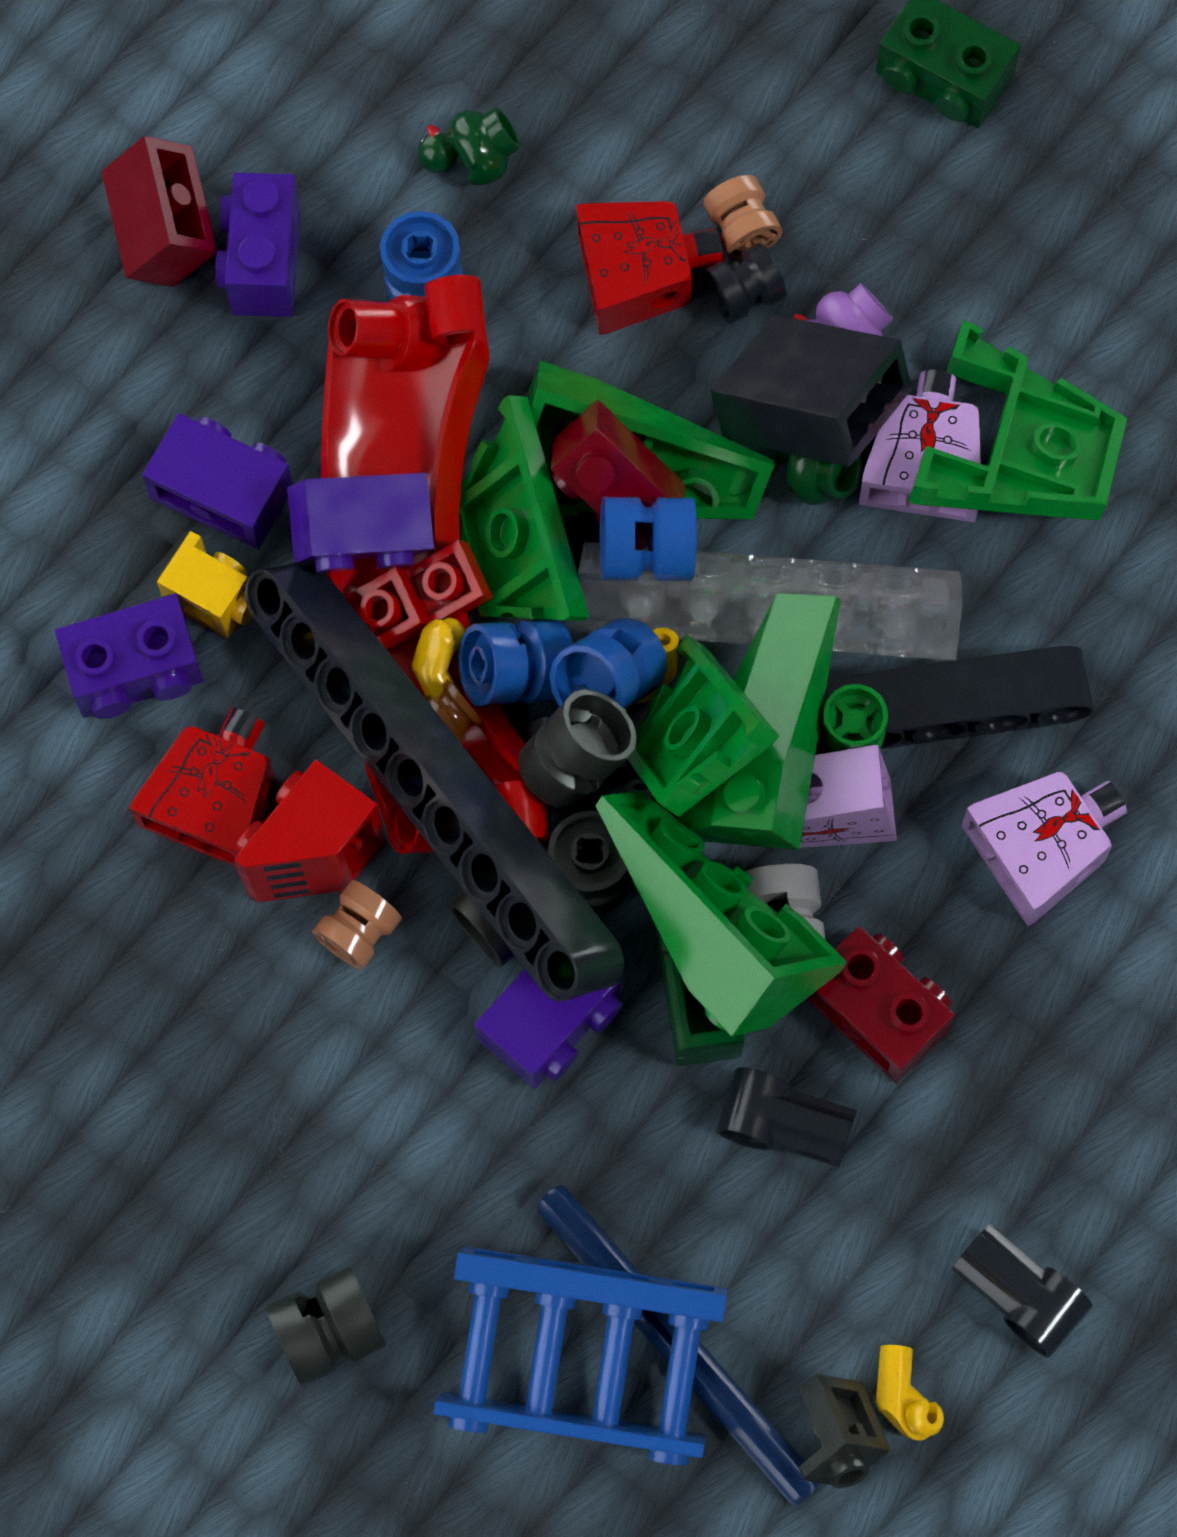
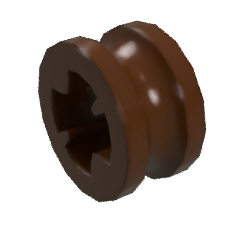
(454, 710)

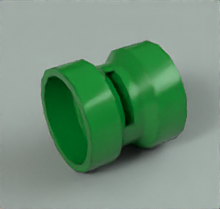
(853, 711)

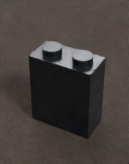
(811, 389)

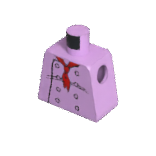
(920, 422)
(849, 799)
(1043, 838)

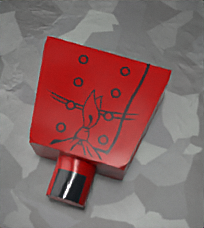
(639, 260)
(208, 788)

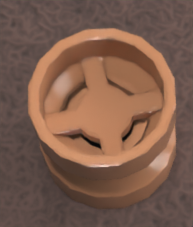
(741, 215)
(357, 925)

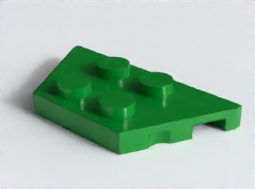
(517, 526)
(697, 732)

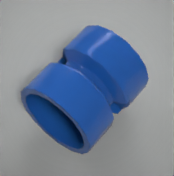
(418, 251)
(670, 538)
(616, 659)
(509, 661)

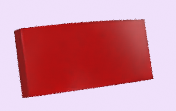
(436, 588)

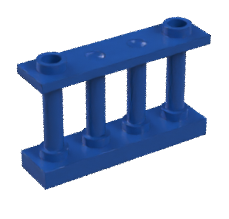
(623, 1300)

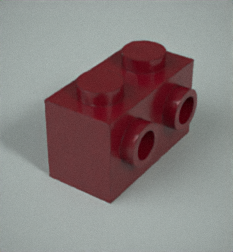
(159, 211)
(606, 459)
(883, 1004)

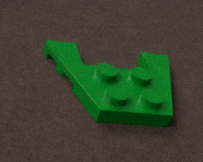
(1050, 447)

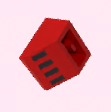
(311, 840)

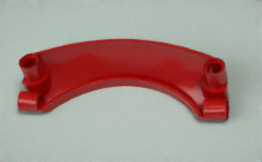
(404, 404)

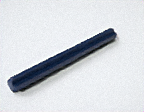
(710, 1381)

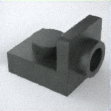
(847, 1430)

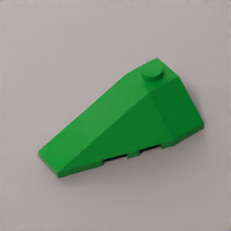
(716, 472)
(787, 683)
(725, 940)

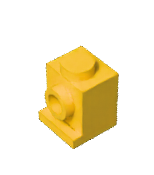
(207, 586)

